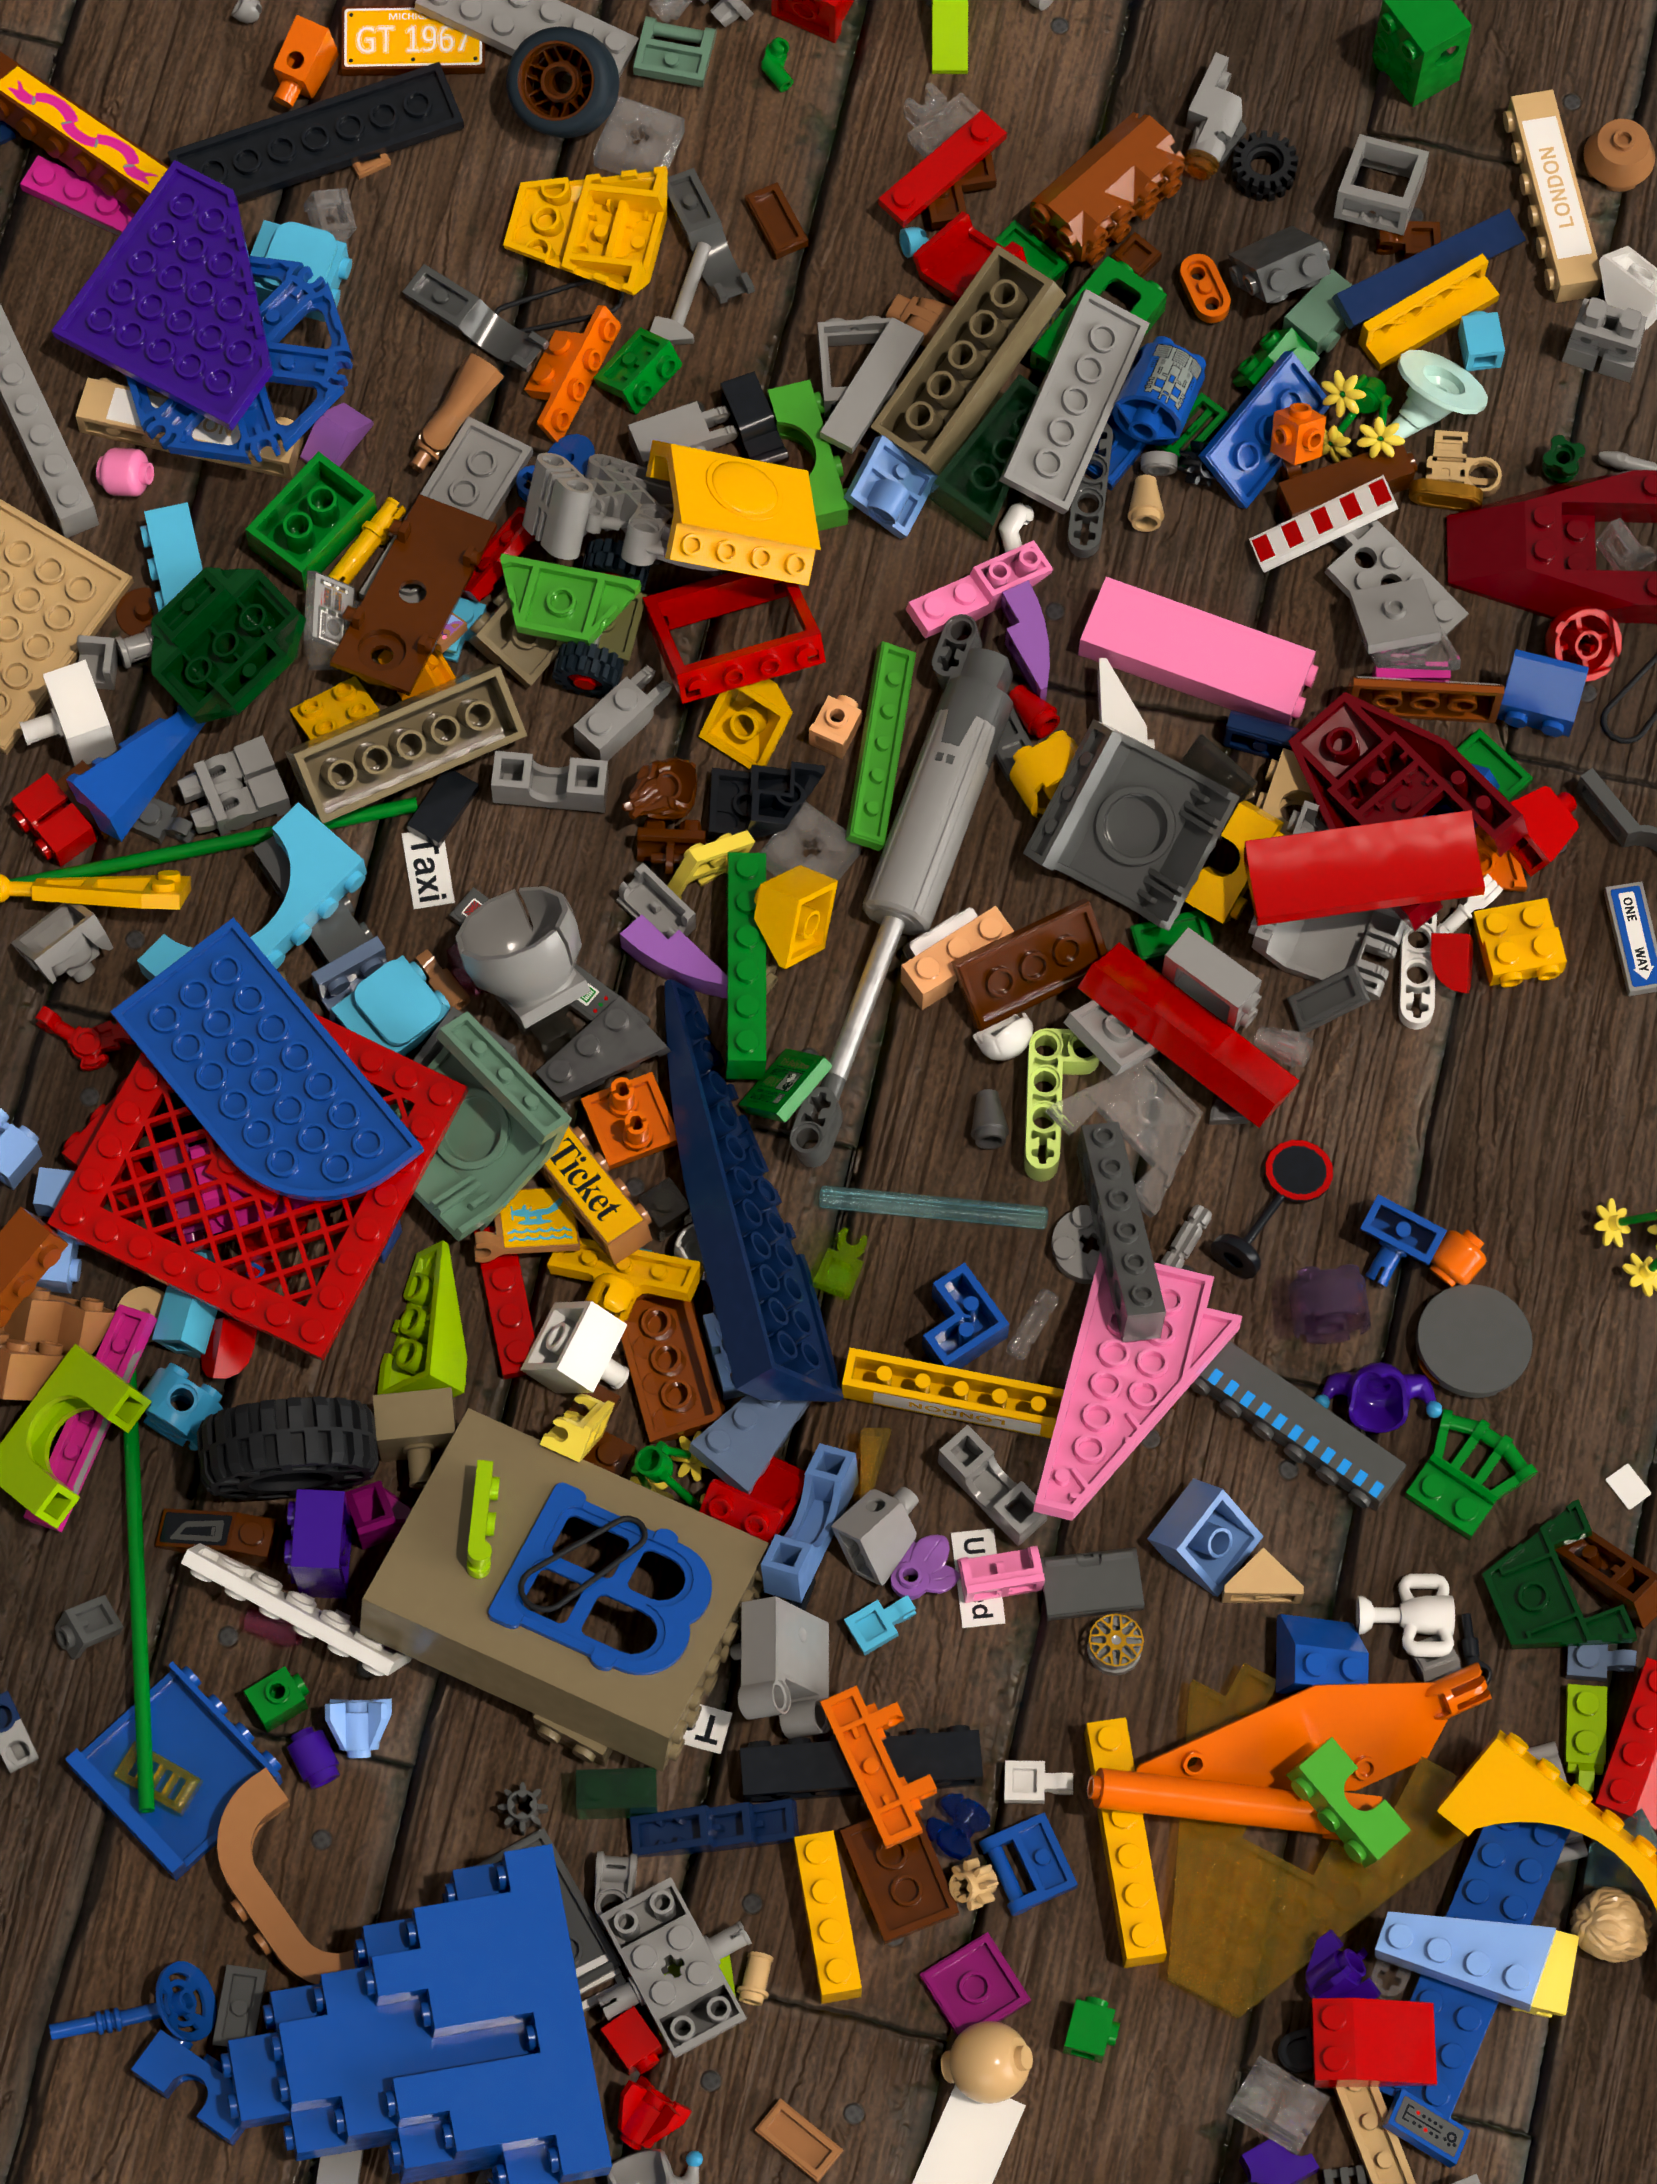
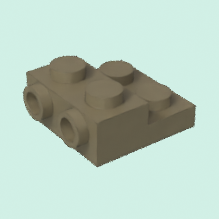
(518, 653)

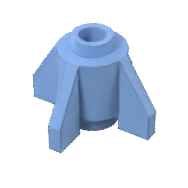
(358, 1724)

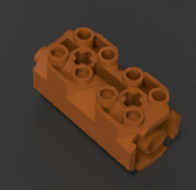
(1106, 188)

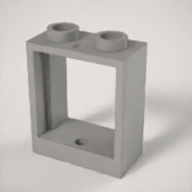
(1391, 211)
(841, 333)
(1213, 979)

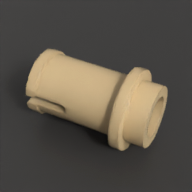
(755, 1979)

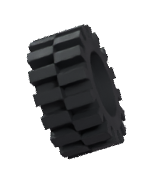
(1270, 148)

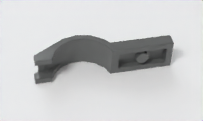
(703, 224)
(474, 319)
(1613, 813)

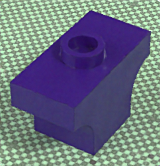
(1275, 2165)

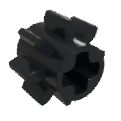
(1193, 466)

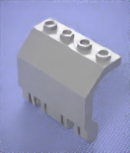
(1330, 943)

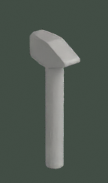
(673, 328)

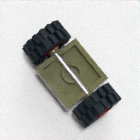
(600, 666)

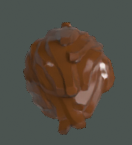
(663, 790)

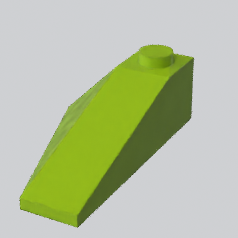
(430, 1334)

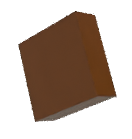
(1138, 254)

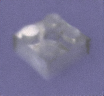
(632, 121)
(808, 831)

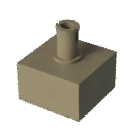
(415, 1429)

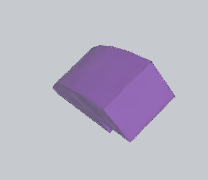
(1027, 636)
(673, 958)

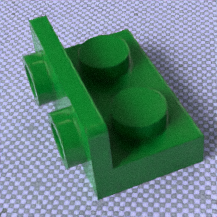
(639, 369)

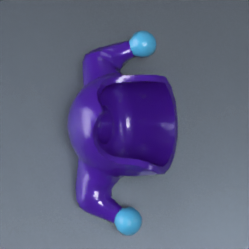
(1379, 1396)

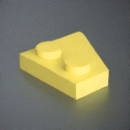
(708, 860)

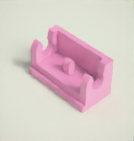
(1001, 1574)

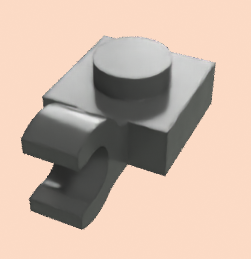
(161, 820)

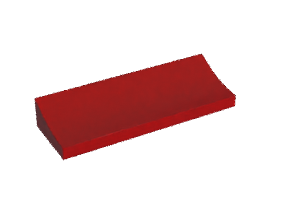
(1363, 868)
(1188, 1034)

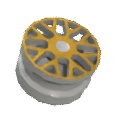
(1114, 1644)

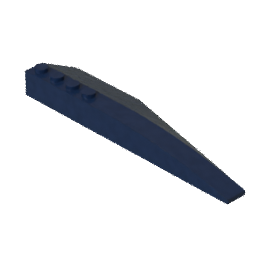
(754, 1276)

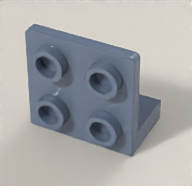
(344, 974)

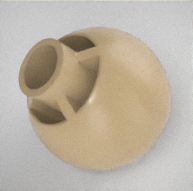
(988, 2062)

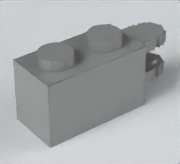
(682, 427)

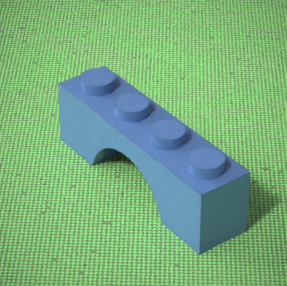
(825, 1496)

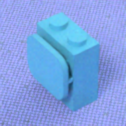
(306, 245)
(393, 1007)

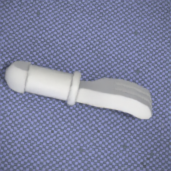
(1472, 903)

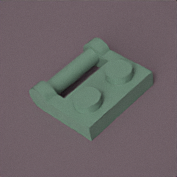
(673, 60)

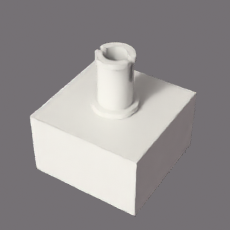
(75, 715)
(577, 1349)

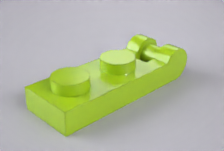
(482, 1520)

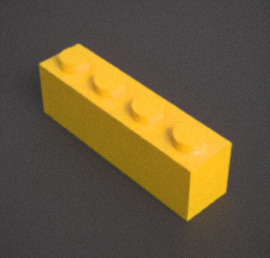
(827, 1917)

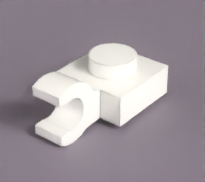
(1028, 1782)

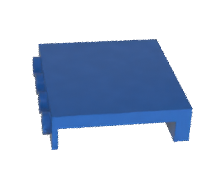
(196, 1738)

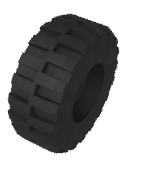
(287, 1446)

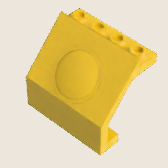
(738, 513)

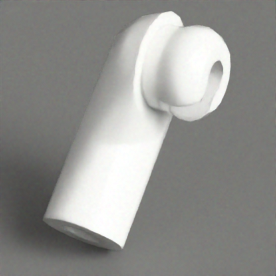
(1011, 524)

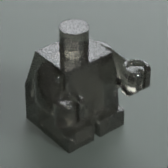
(551, 1032)

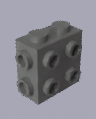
(1279, 264)

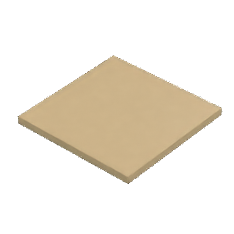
(46, 600)

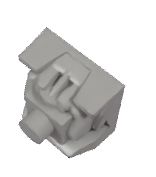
(64, 943)

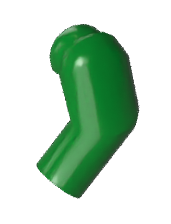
(774, 61)

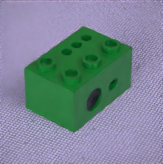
(1414, 45)

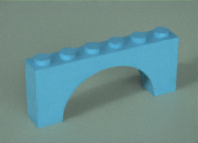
(320, 876)

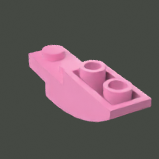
(981, 590)

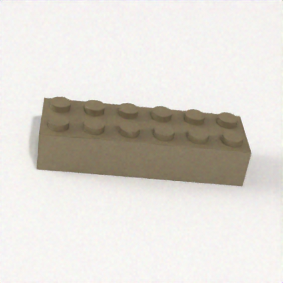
(969, 360)
(406, 743)

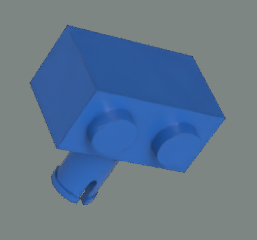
(1399, 1235)

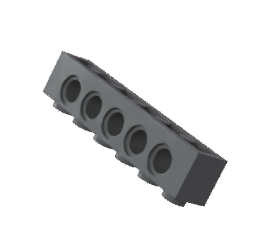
(1121, 1232)

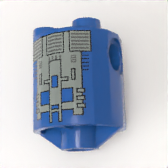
(1159, 392)

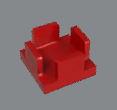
(815, 16)

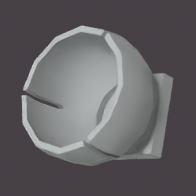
(524, 964)

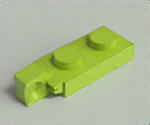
(1585, 1733)

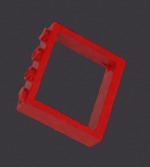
(740, 667)

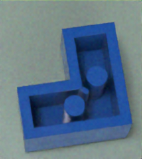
(971, 1324)

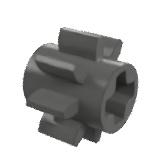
(523, 1797)

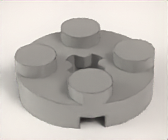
(1068, 1248)

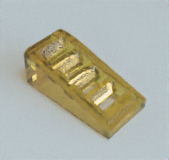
(185, 1795)

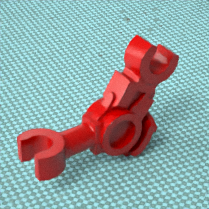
(85, 1043)

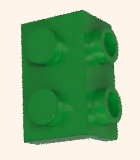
(1271, 349)

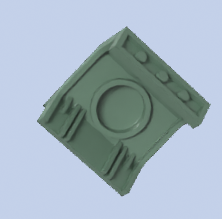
(496, 1137)

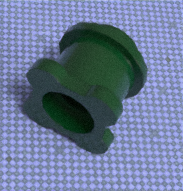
(1561, 461)

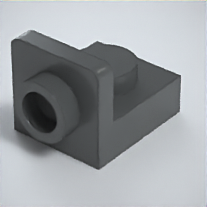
(87, 1626)

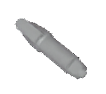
(1623, 461)

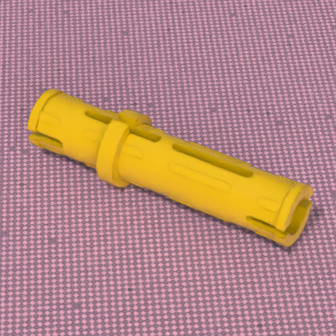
(372, 535)

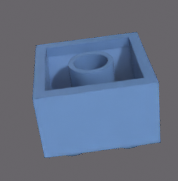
(1205, 1536)

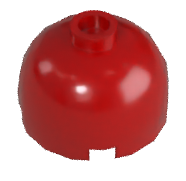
(1584, 638)

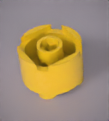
(1041, 768)

